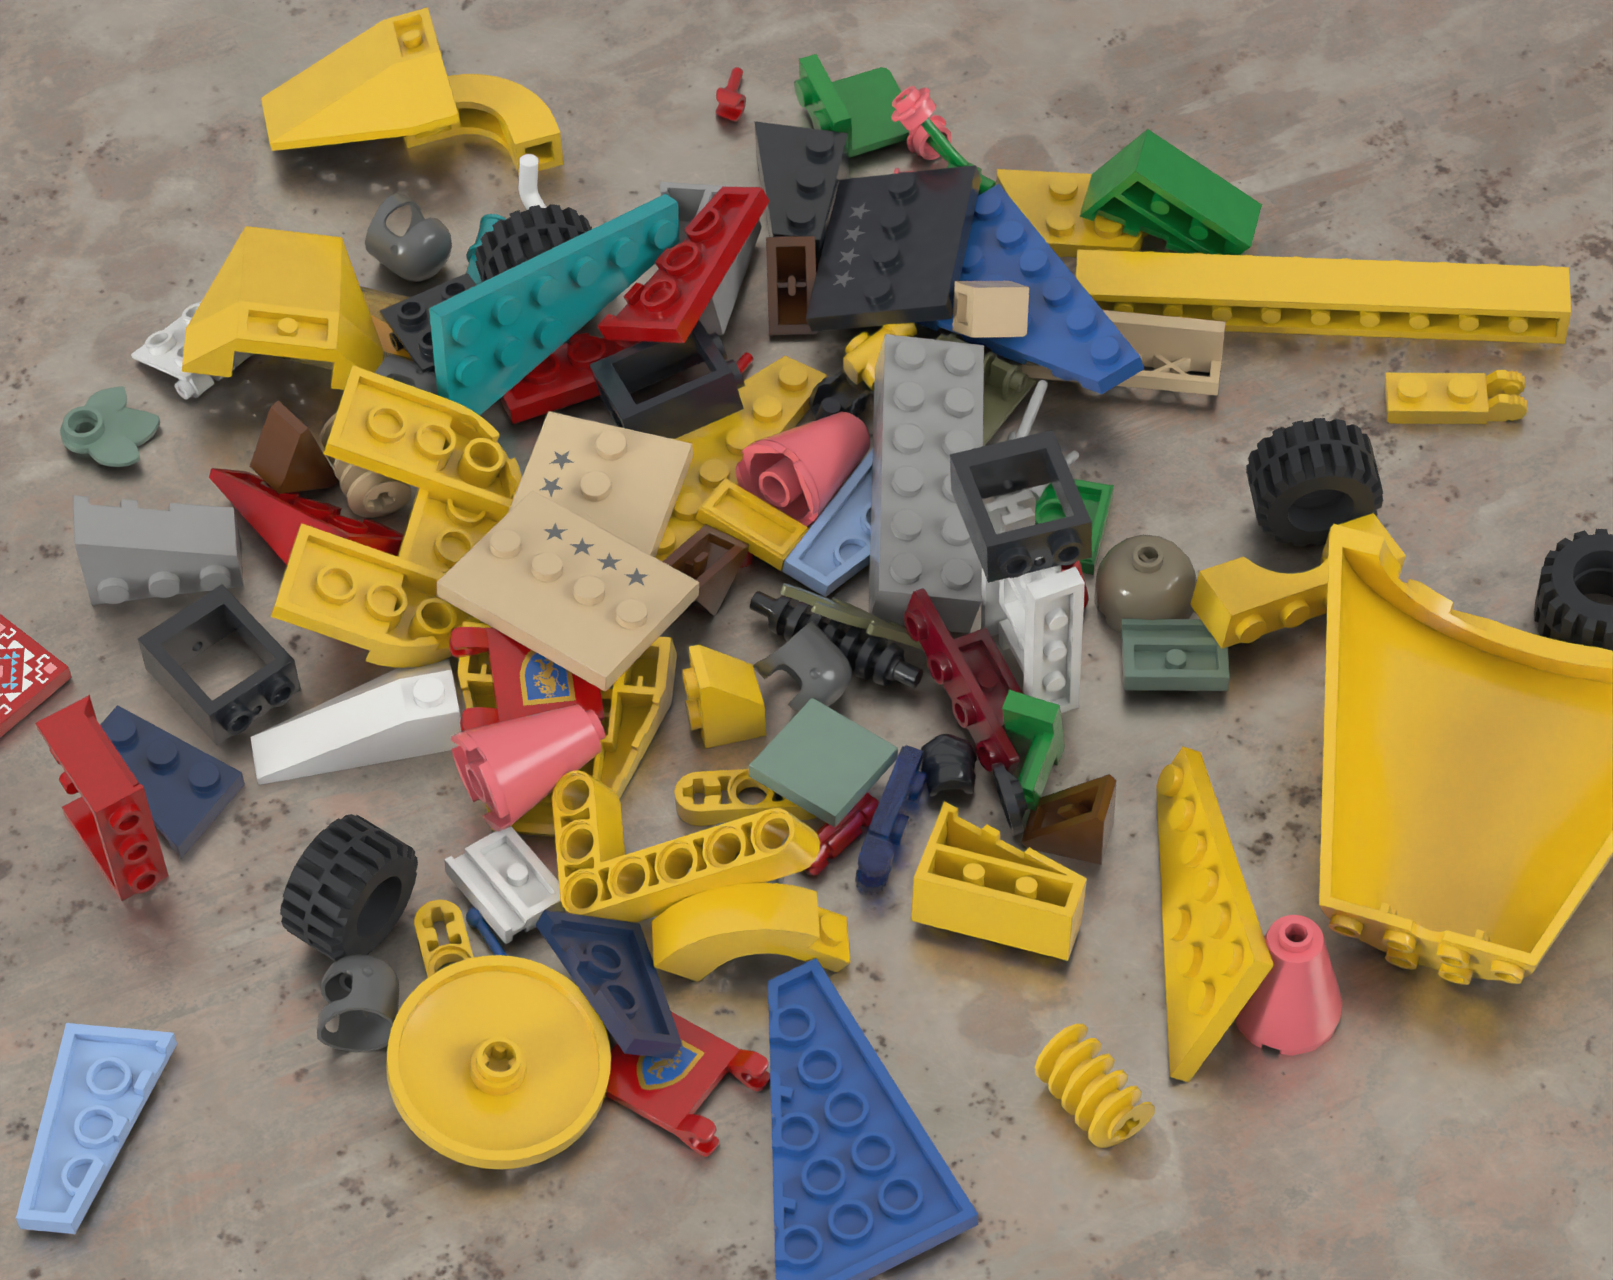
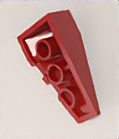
(280, 515)

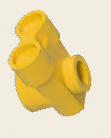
(864, 351)

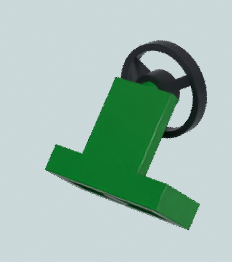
(1036, 732)

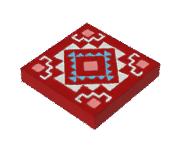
(26, 674)

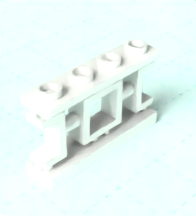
(1036, 614)

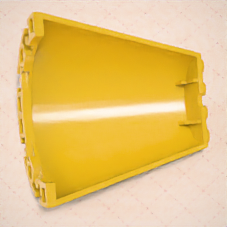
(1456, 774)

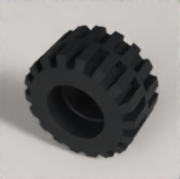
(526, 236)
(1313, 479)
(1568, 575)
(349, 888)

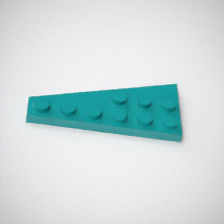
(518, 318)

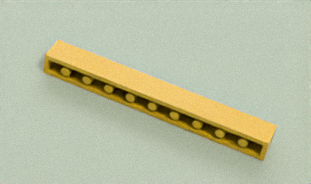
(1336, 295)

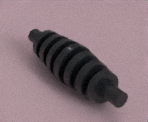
(866, 653)

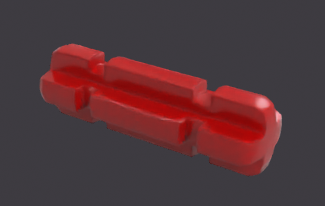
(836, 839)

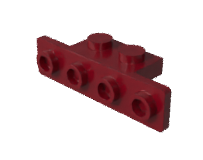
(972, 676)

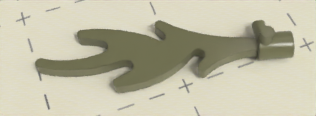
(851, 615)

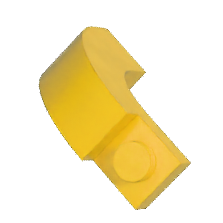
(504, 113)
(747, 920)

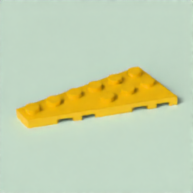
(772, 404)
(1209, 921)

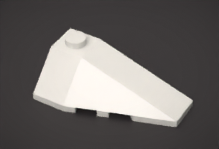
(378, 722)

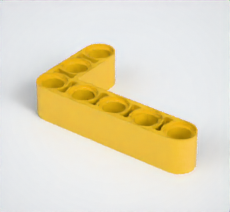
(596, 867)

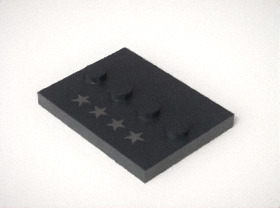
(894, 249)

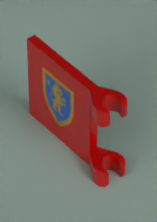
(521, 679)
(675, 1088)

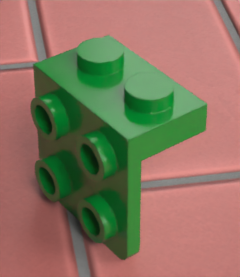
(851, 105)

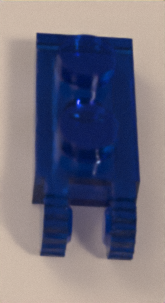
(889, 821)

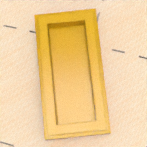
(753, 521)

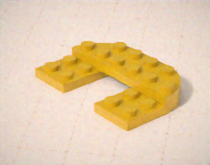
(461, 495)

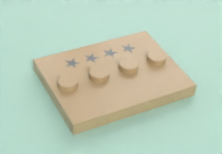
(608, 476)
(568, 590)

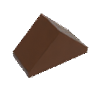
(790, 283)
(290, 455)
(712, 561)
(1074, 821)

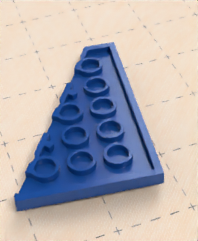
(1064, 322)
(850, 1158)

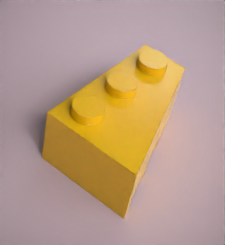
(995, 891)

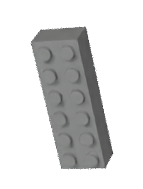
(923, 412)

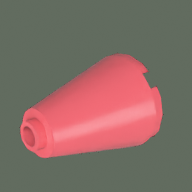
(804, 465)
(522, 759)
(1299, 996)

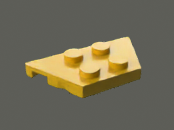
(1054, 206)

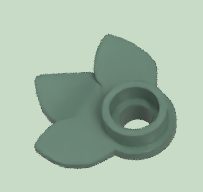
(108, 428)

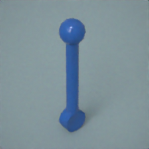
(476, 920)

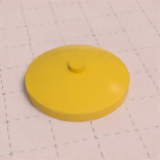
(498, 1062)

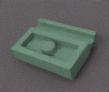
(1172, 656)

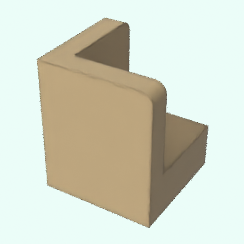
(990, 308)

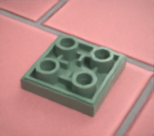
(823, 762)

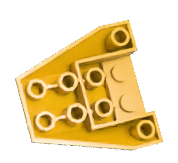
(367, 89)
(284, 299)

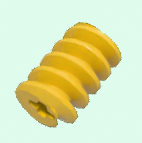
(1089, 1088)

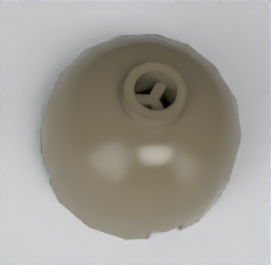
(1145, 581)

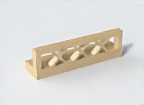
(1170, 347)

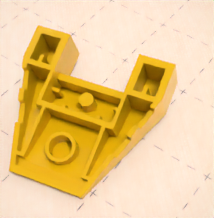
(630, 722)

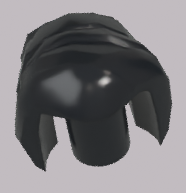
(836, 396)
(948, 764)

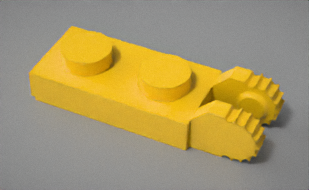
(1454, 397)

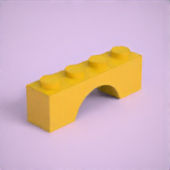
(1247, 601)

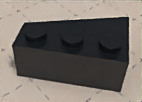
(800, 178)

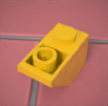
(722, 698)

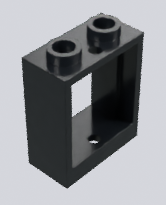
(678, 409)
(1011, 468)
(196, 630)

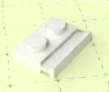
(505, 882)

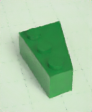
(1173, 198)

